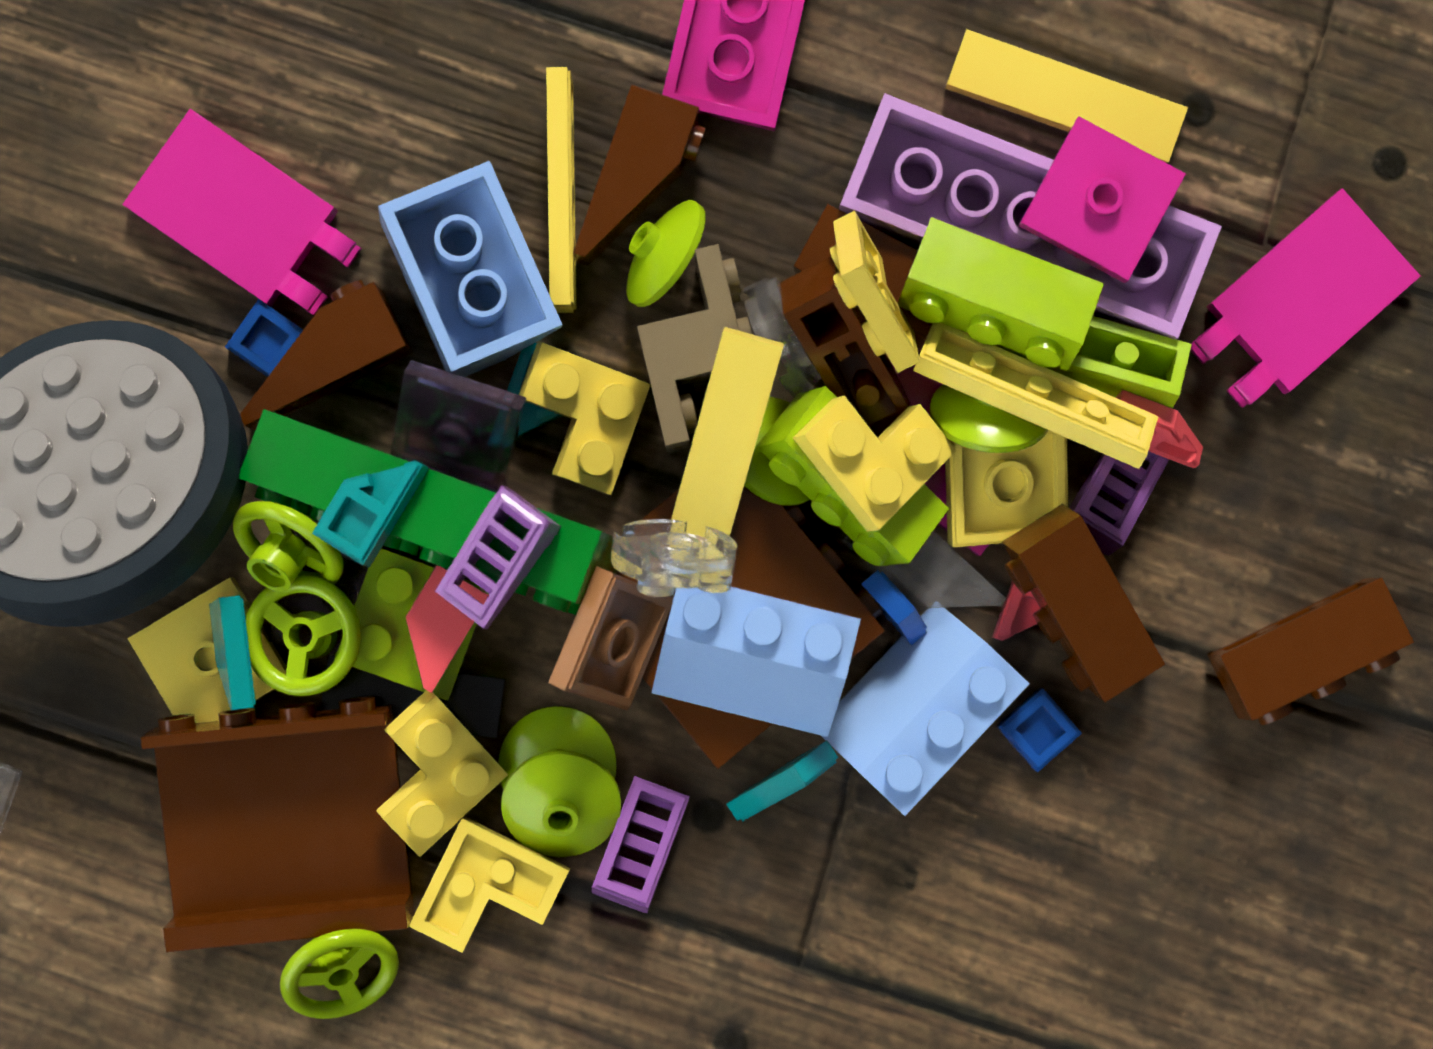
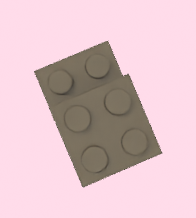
(684, 347)

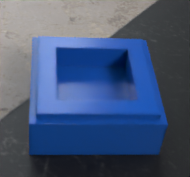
(263, 338)
(896, 607)
(1038, 729)

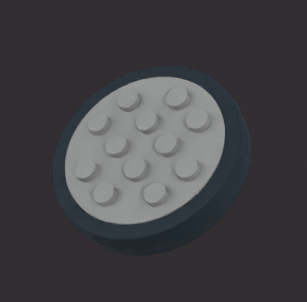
(110, 471)

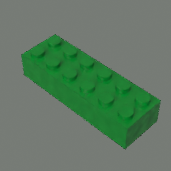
(307, 466)

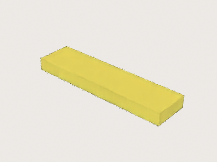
(1061, 93)
(561, 189)
(1037, 394)
(727, 431)

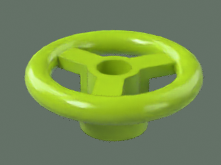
(284, 554)
(324, 637)
(335, 965)

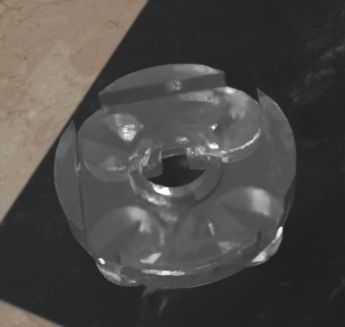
(768, 321)
(669, 558)

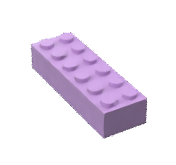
(941, 169)

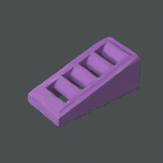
(1104, 520)
(490, 524)
(620, 892)

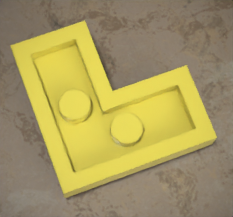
(864, 284)
(601, 408)
(871, 471)
(451, 775)
(481, 868)

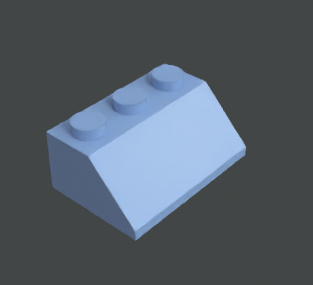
(469, 270)
(756, 657)
(922, 708)

